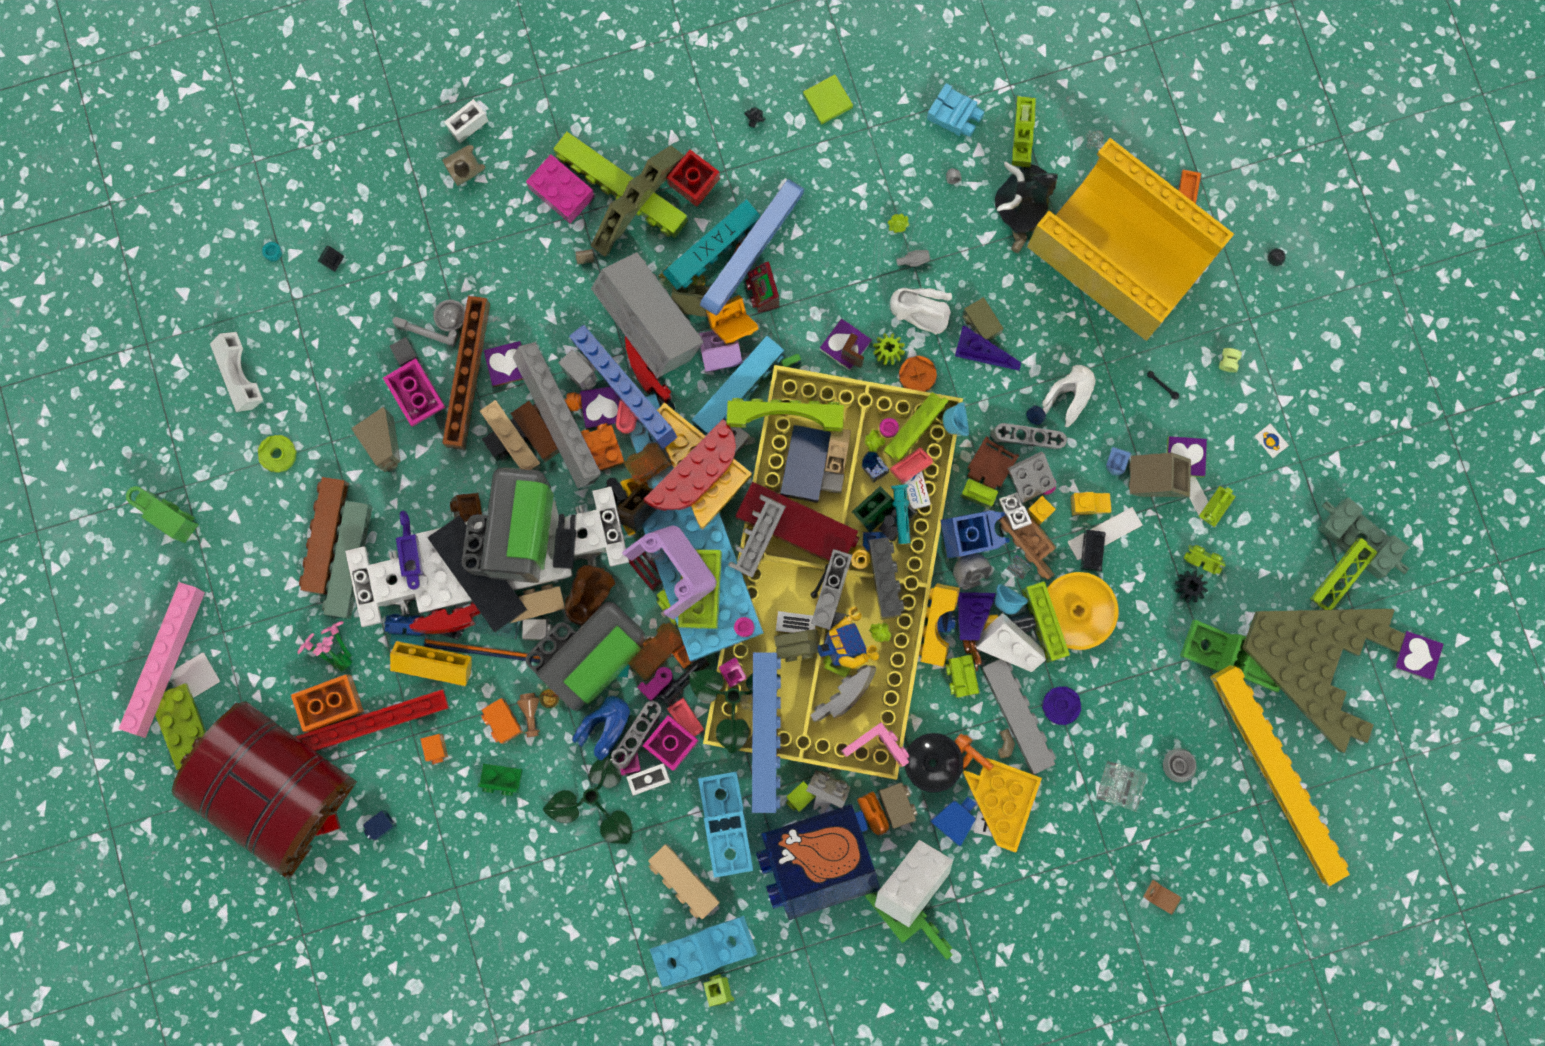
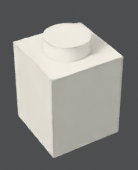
(535, 629)

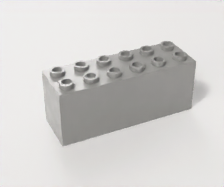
(647, 314)

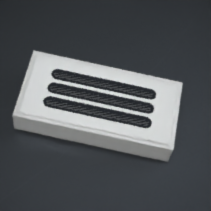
(793, 622)

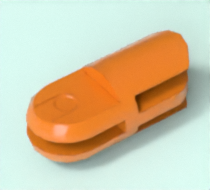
(873, 813)

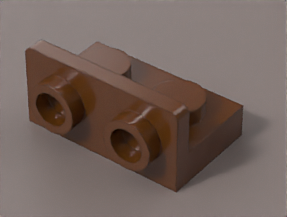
(466, 505)

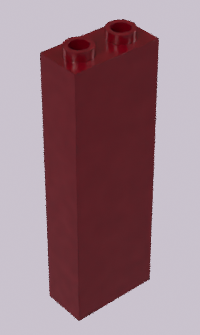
(800, 524)

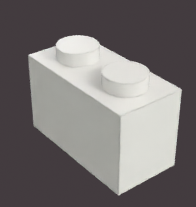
(466, 121)
(648, 779)

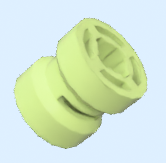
(1230, 360)

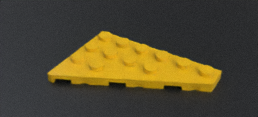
(724, 489)

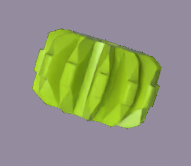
(885, 354)

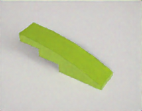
(1023, 131)

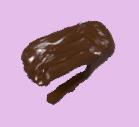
(587, 593)

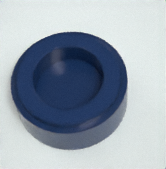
(1036, 415)

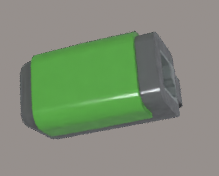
(515, 530)
(590, 658)

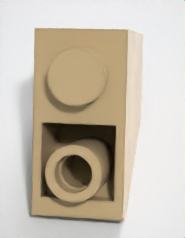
(837, 451)

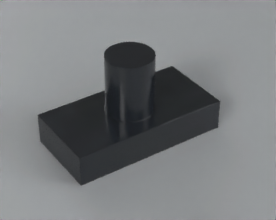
(889, 526)

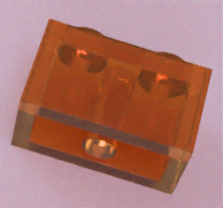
(647, 463)

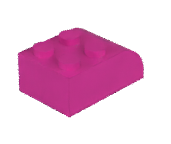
(414, 392)

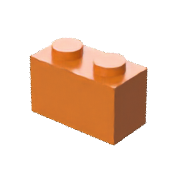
(501, 721)

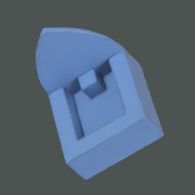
(1117, 461)

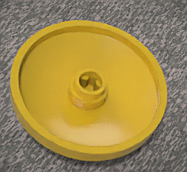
(1084, 609)

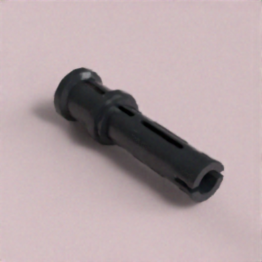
(674, 689)

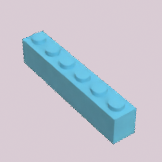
(740, 384)

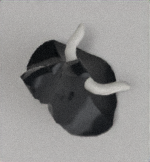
(1024, 197)

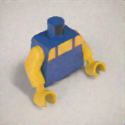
(846, 644)

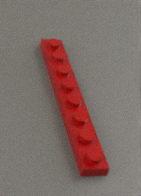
(375, 721)

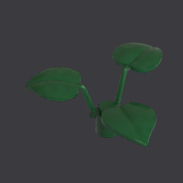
(706, 685)
(564, 804)

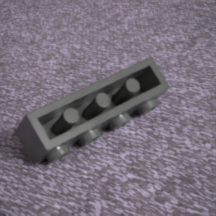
(884, 578)

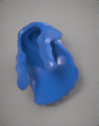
(615, 715)

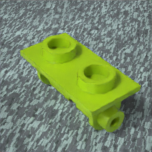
(1217, 505)
(1212, 561)

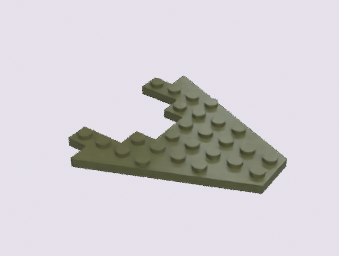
(1302, 654)

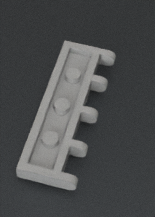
(759, 536)

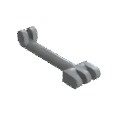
(404, 325)

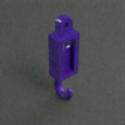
(408, 550)

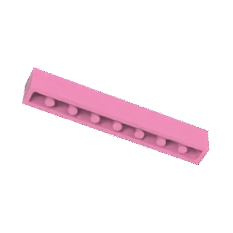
(161, 660)

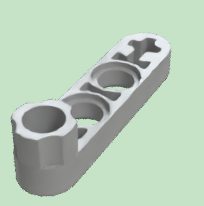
(1029, 436)
(638, 736)

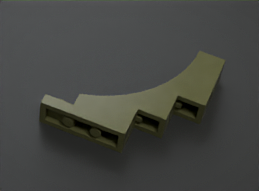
(635, 195)

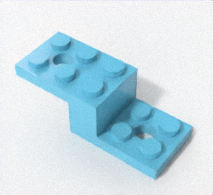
(725, 824)
(703, 951)

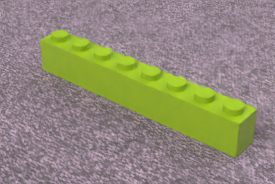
(614, 181)

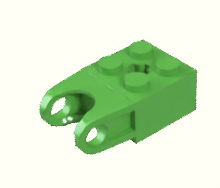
(163, 514)

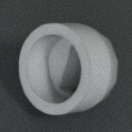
(953, 176)

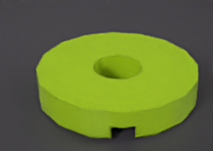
(287, 456)

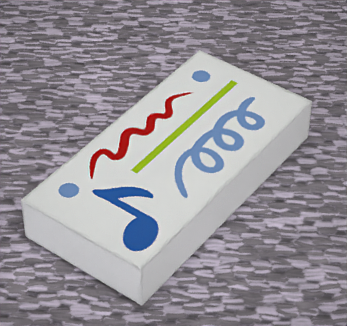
(917, 492)

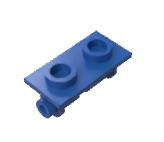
(395, 623)

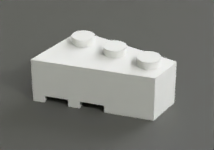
(1010, 644)

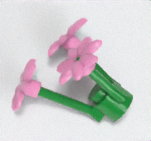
(338, 660)

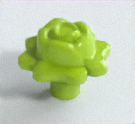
(898, 223)
(874, 441)
(880, 632)

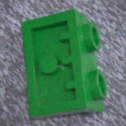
(500, 778)

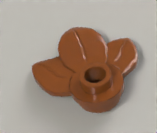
(970, 647)

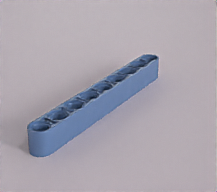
(752, 247)

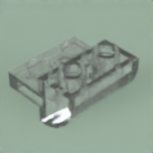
(1121, 786)

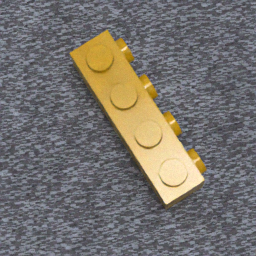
(430, 663)

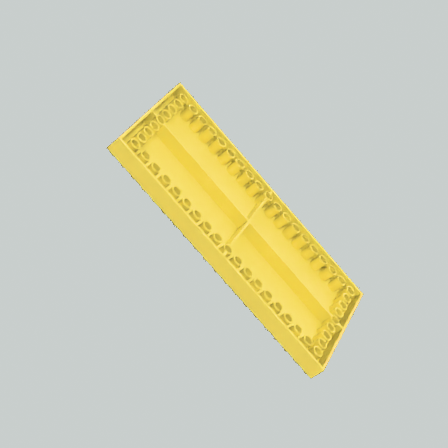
(790, 575)

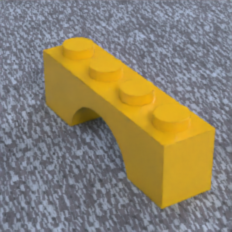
(935, 649)

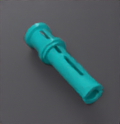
(901, 504)

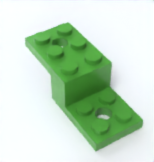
(1223, 651)
(904, 932)

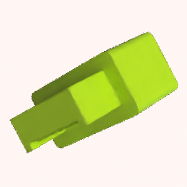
(979, 493)

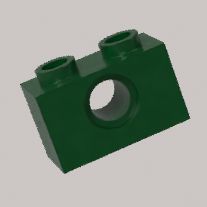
(874, 509)

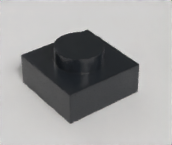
(330, 258)

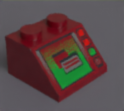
(763, 288)

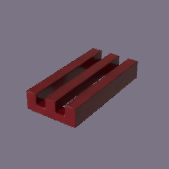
(657, 582)

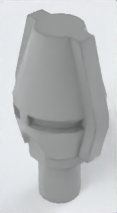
(914, 258)

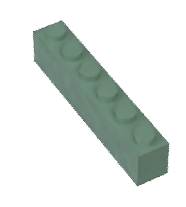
(352, 535)

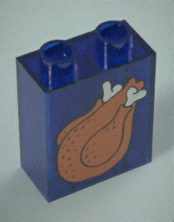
(817, 863)

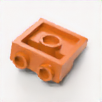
(603, 446)

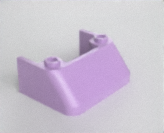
(696, 575)

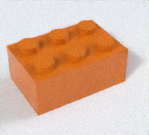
(327, 703)

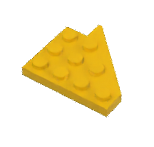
(1004, 800)

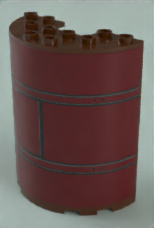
(261, 786)

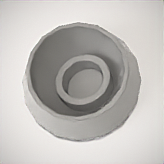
(449, 315)
(1179, 765)

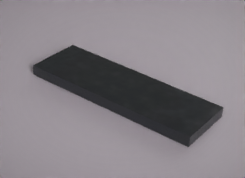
(491, 596)

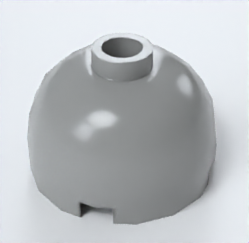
(970, 570)

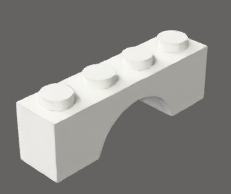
(228, 353)

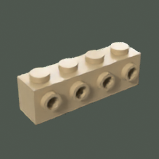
(683, 881)

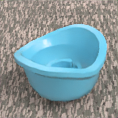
(956, 420)
(1009, 600)

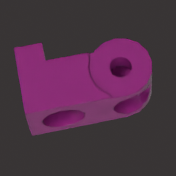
(657, 684)

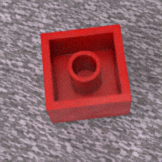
(693, 178)

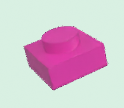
(633, 767)

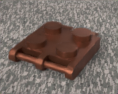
(991, 464)

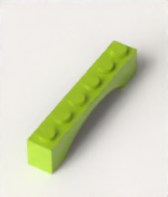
(827, 415)

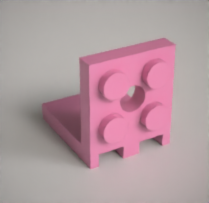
(888, 739)

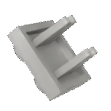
(1032, 477)
(827, 790)

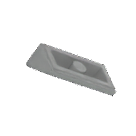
(832, 482)

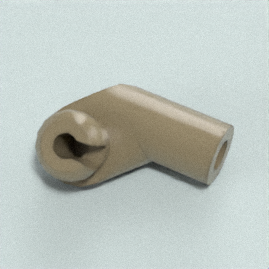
(1020, 240)
(1008, 746)

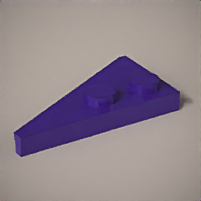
(977, 348)

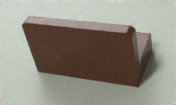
(848, 352)

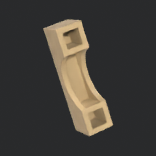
(509, 436)

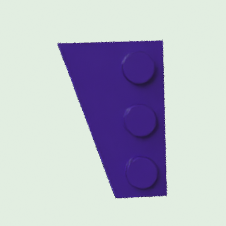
(973, 613)

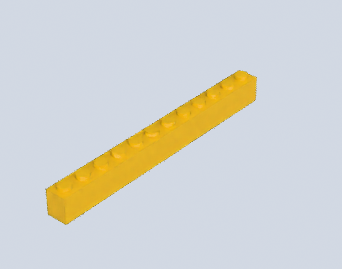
(1279, 775)

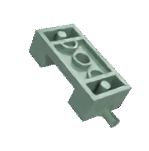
(1347, 522)

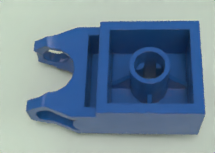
(972, 533)

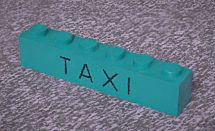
(711, 244)

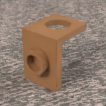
(1162, 897)

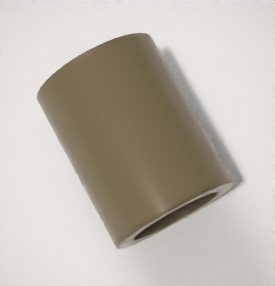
(585, 256)

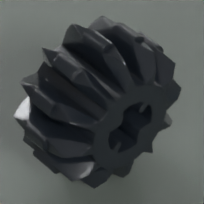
(1192, 579)

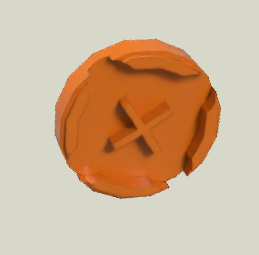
(917, 373)

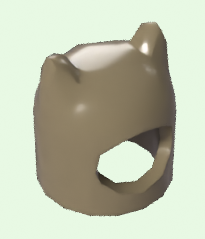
(463, 165)

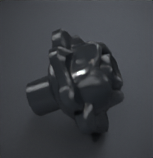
(755, 116)

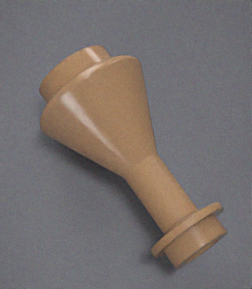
(528, 704)

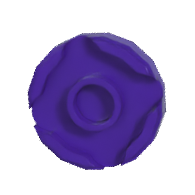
(1061, 705)

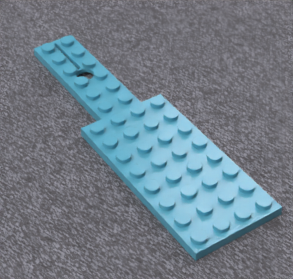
(734, 594)

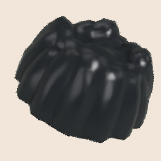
(1276, 257)

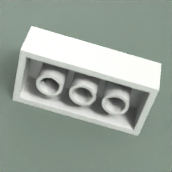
(913, 883)

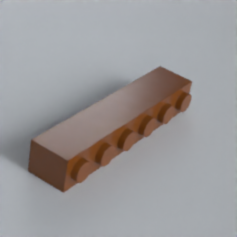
(323, 535)

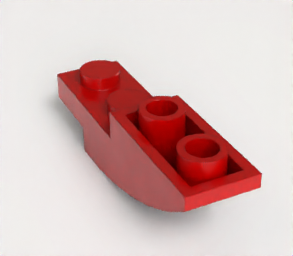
(645, 377)
(443, 622)

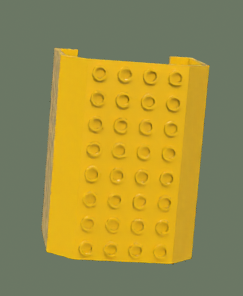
(1130, 240)

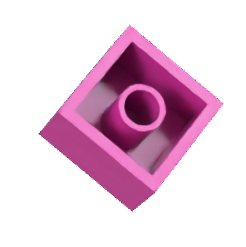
(671, 743)

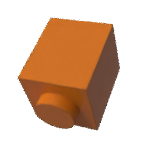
(434, 748)

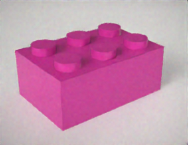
(560, 189)

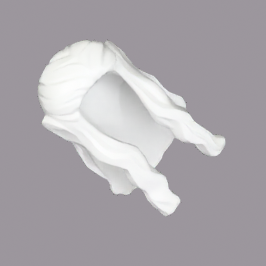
(921, 311)
(1079, 381)

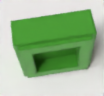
(791, 361)

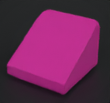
(732, 672)

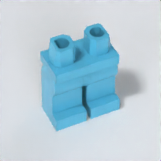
(954, 111)

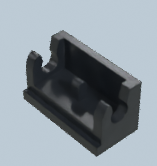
(1092, 550)

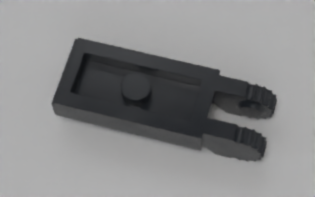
(565, 544)

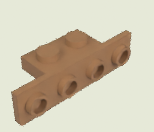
(1033, 542)

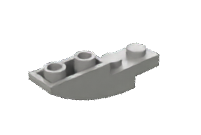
(831, 589)
(851, 691)

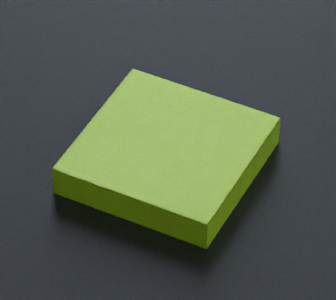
(828, 99)

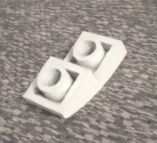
(1014, 511)

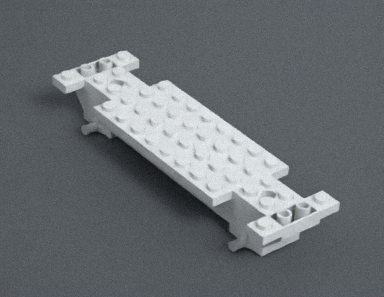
(442, 589)

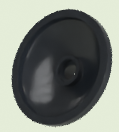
(948, 762)

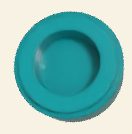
(272, 251)

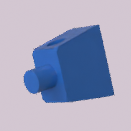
(955, 820)

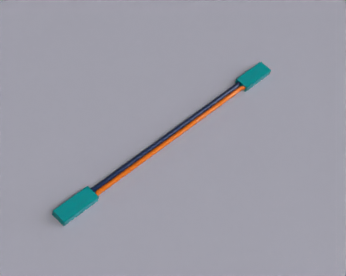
(420, 640)

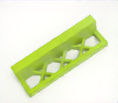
(915, 427)
(1339, 570)
(1047, 624)

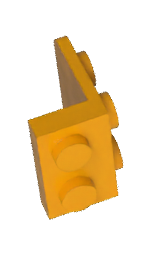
(732, 321)

